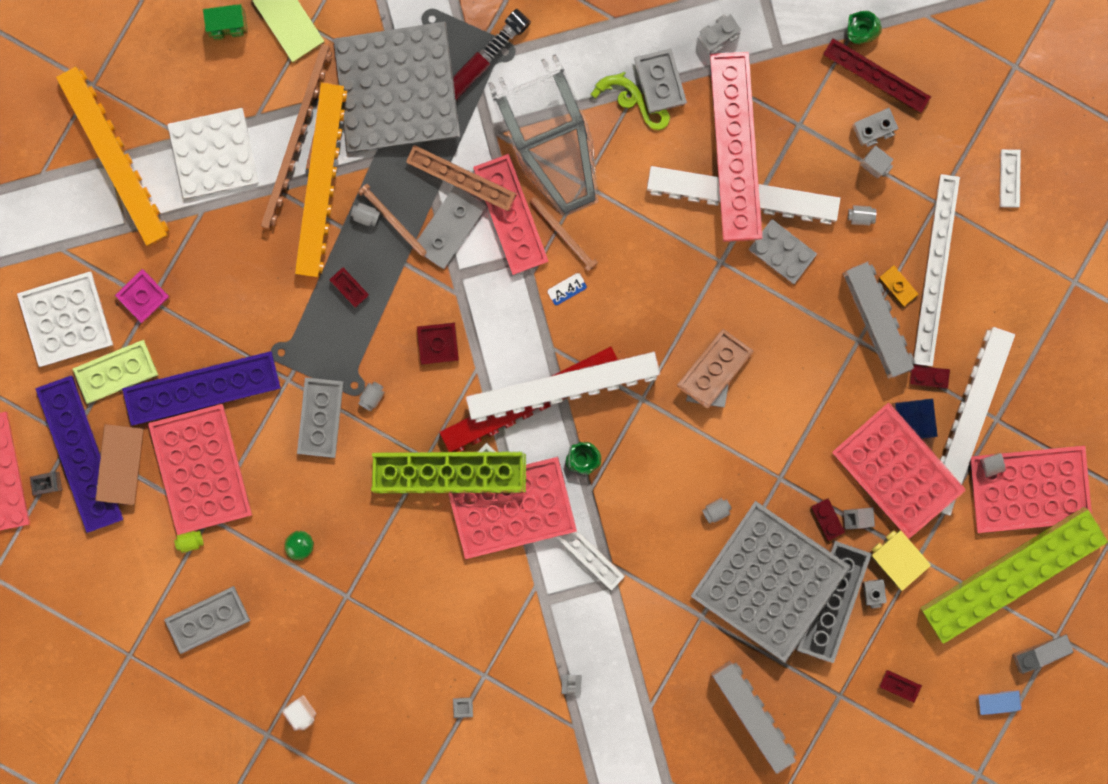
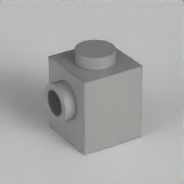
(874, 593)

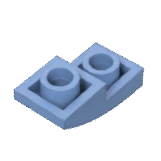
(1000, 702)

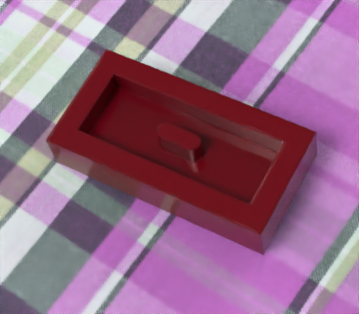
(349, 287)
(929, 376)
(828, 519)
(900, 686)

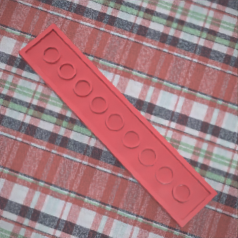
(735, 146)

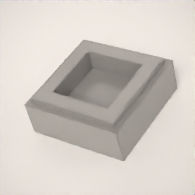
(463, 707)

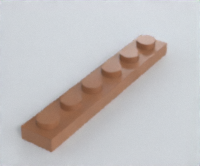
(461, 178)

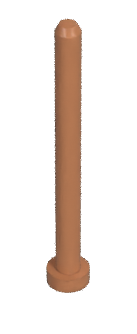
(393, 221)
(564, 235)

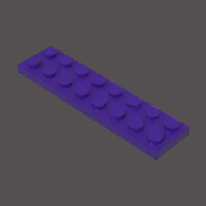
(201, 388)
(77, 450)

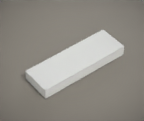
(1010, 178)

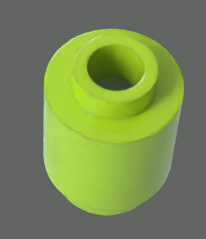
(189, 541)

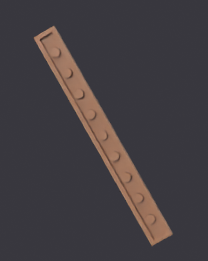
(294, 143)

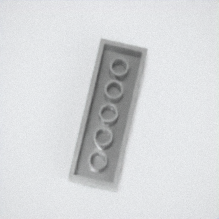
(878, 320)
(828, 628)
(754, 718)

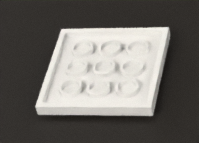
(213, 153)
(65, 319)

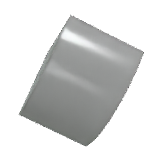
(993, 464)
(859, 518)

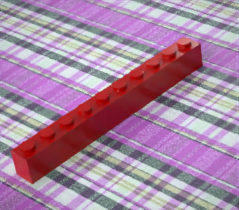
(470, 431)

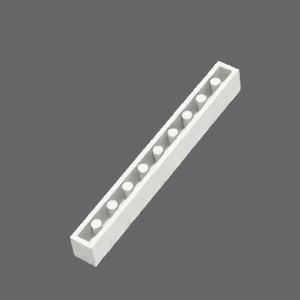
(771, 198)
(563, 385)
(976, 404)

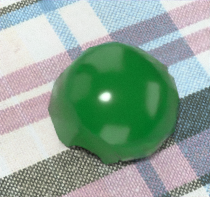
(298, 545)

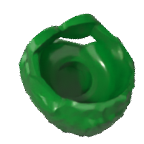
(865, 28)
(583, 458)

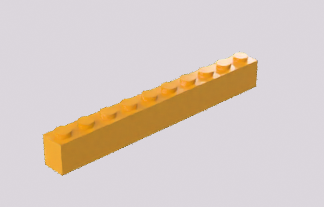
(112, 156)
(319, 180)

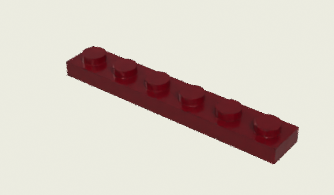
(876, 75)

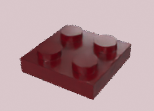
(438, 343)

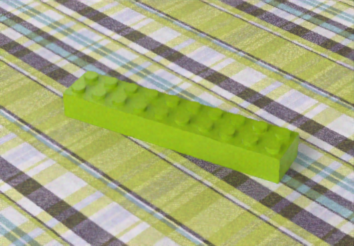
(1014, 574)

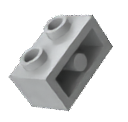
(724, 30)
(875, 126)

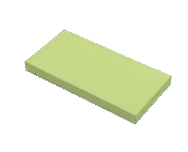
(290, 26)
(115, 371)

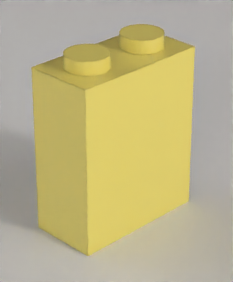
(899, 559)

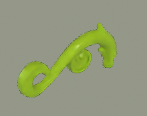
(619, 79)

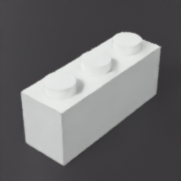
(300, 713)

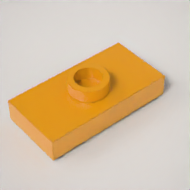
(898, 285)

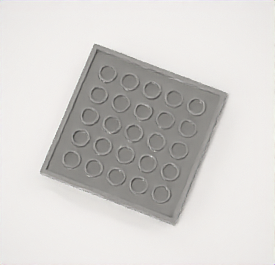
(397, 87)
(770, 581)

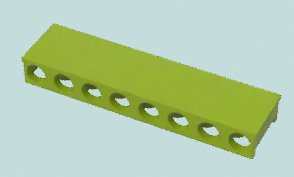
(449, 472)

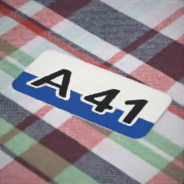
(567, 289)

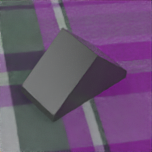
(46, 483)

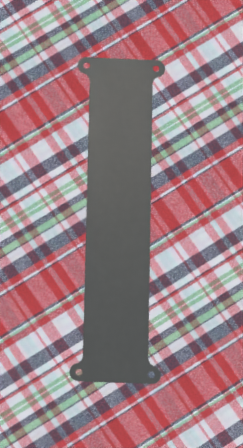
(331, 330)

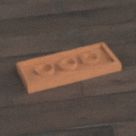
(715, 368)
(119, 464)

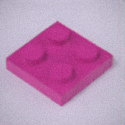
(142, 296)

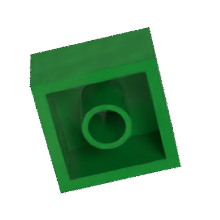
(225, 21)

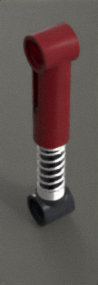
(514, 24)

